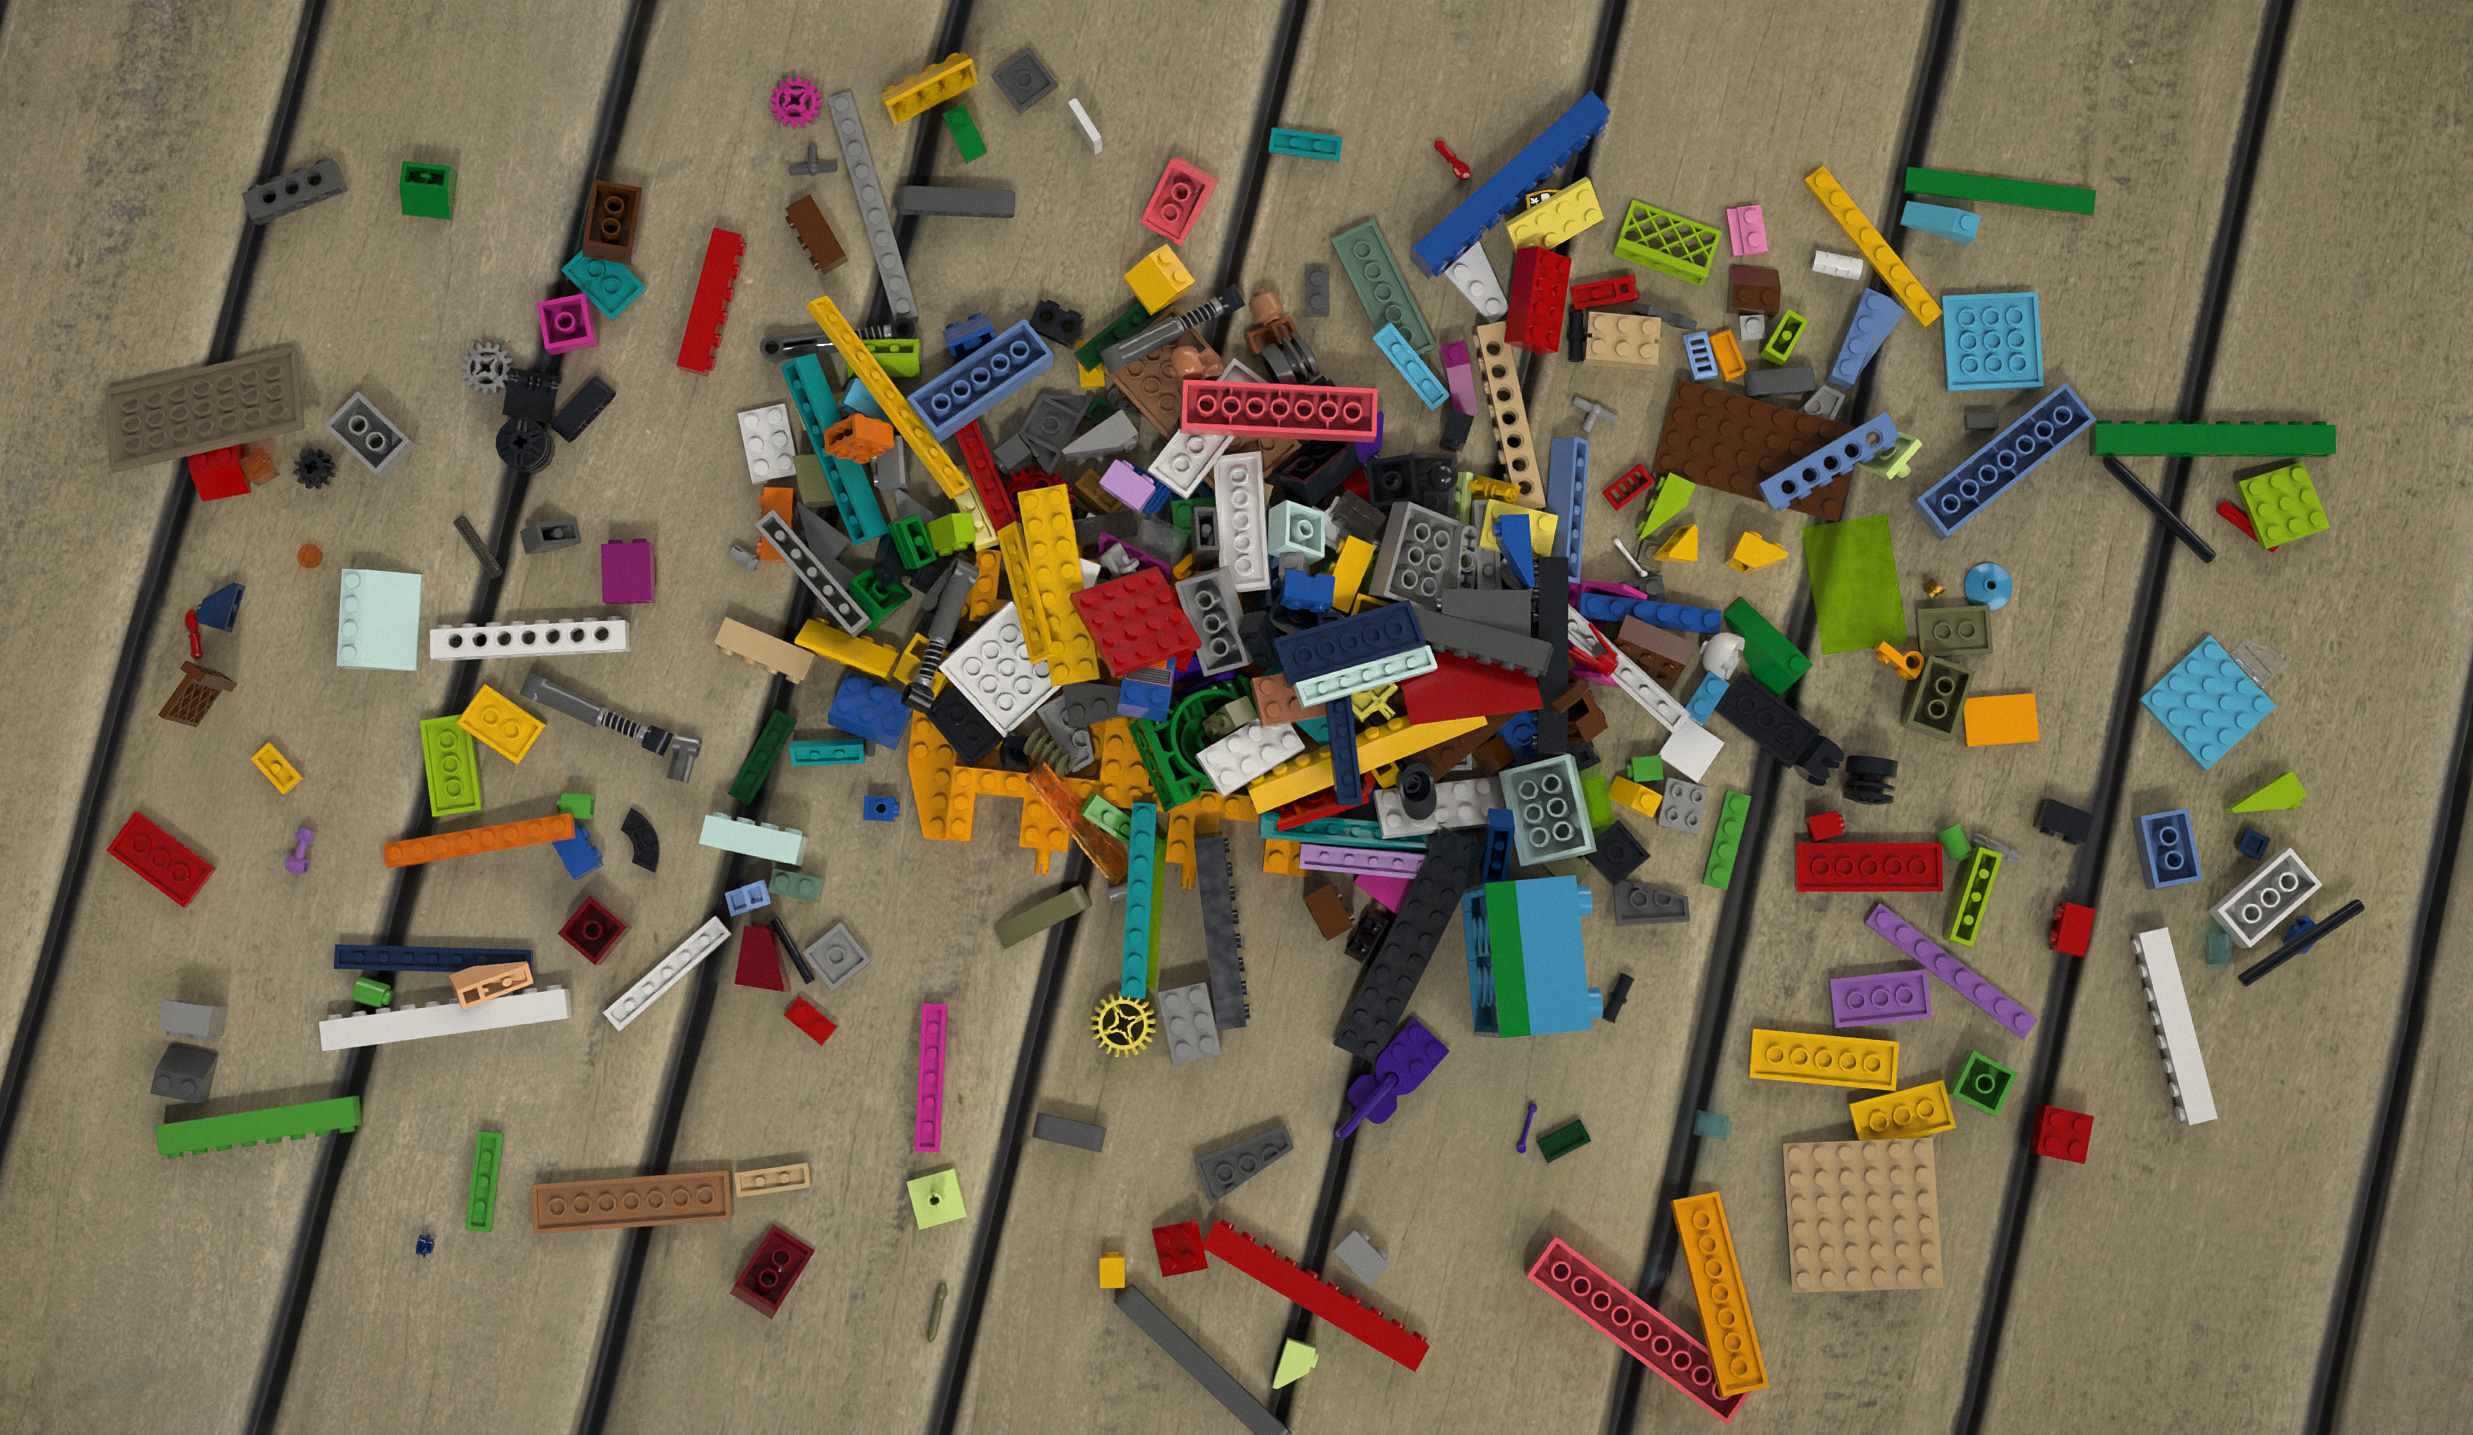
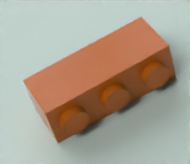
(783, 503)

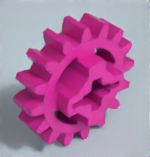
(789, 109)

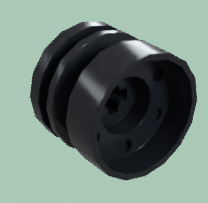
(536, 453)
(1870, 779)

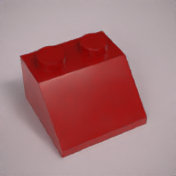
(219, 473)

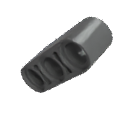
(1779, 382)
(1069, 1132)

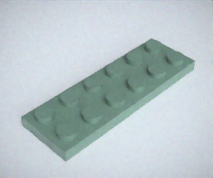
(1381, 285)

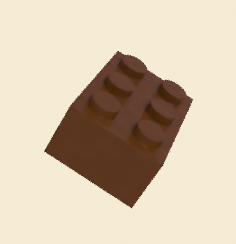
(612, 222)
(1653, 650)

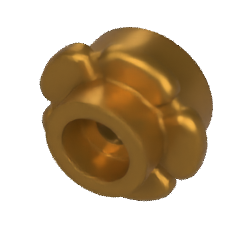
(1933, 588)

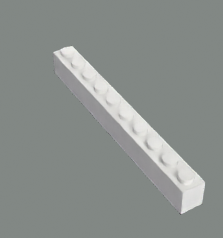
(444, 1019)

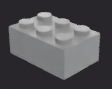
(370, 435)
(1189, 1023)

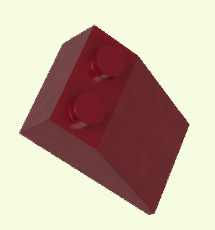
(772, 1272)

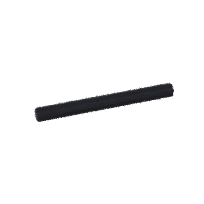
(2160, 510)
(2301, 942)

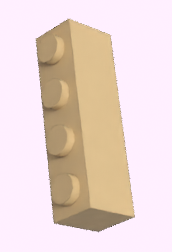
(765, 650)

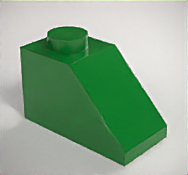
(964, 133)

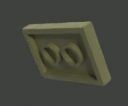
(1954, 631)

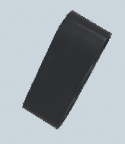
(583, 409)

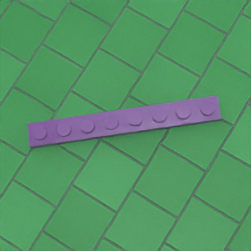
(1950, 971)

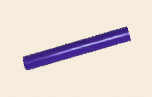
(1213, 680)

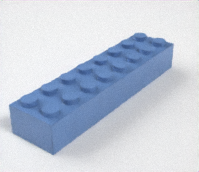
(2003, 461)

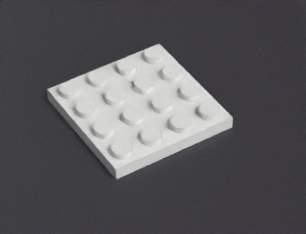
(997, 672)

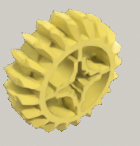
(1103, 1033)

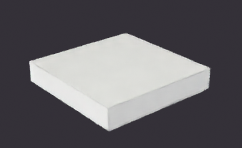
(1085, 126)
(1691, 750)

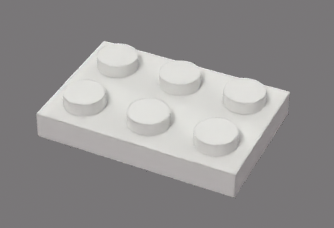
(768, 443)

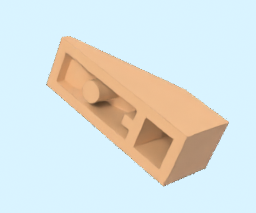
(488, 982)

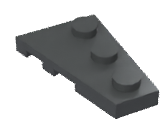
(1645, 906)

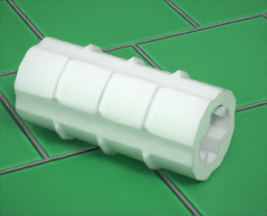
(1836, 265)

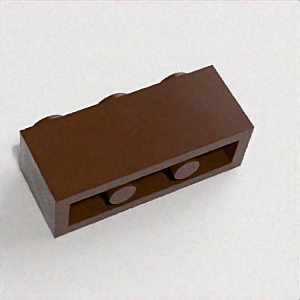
(815, 235)

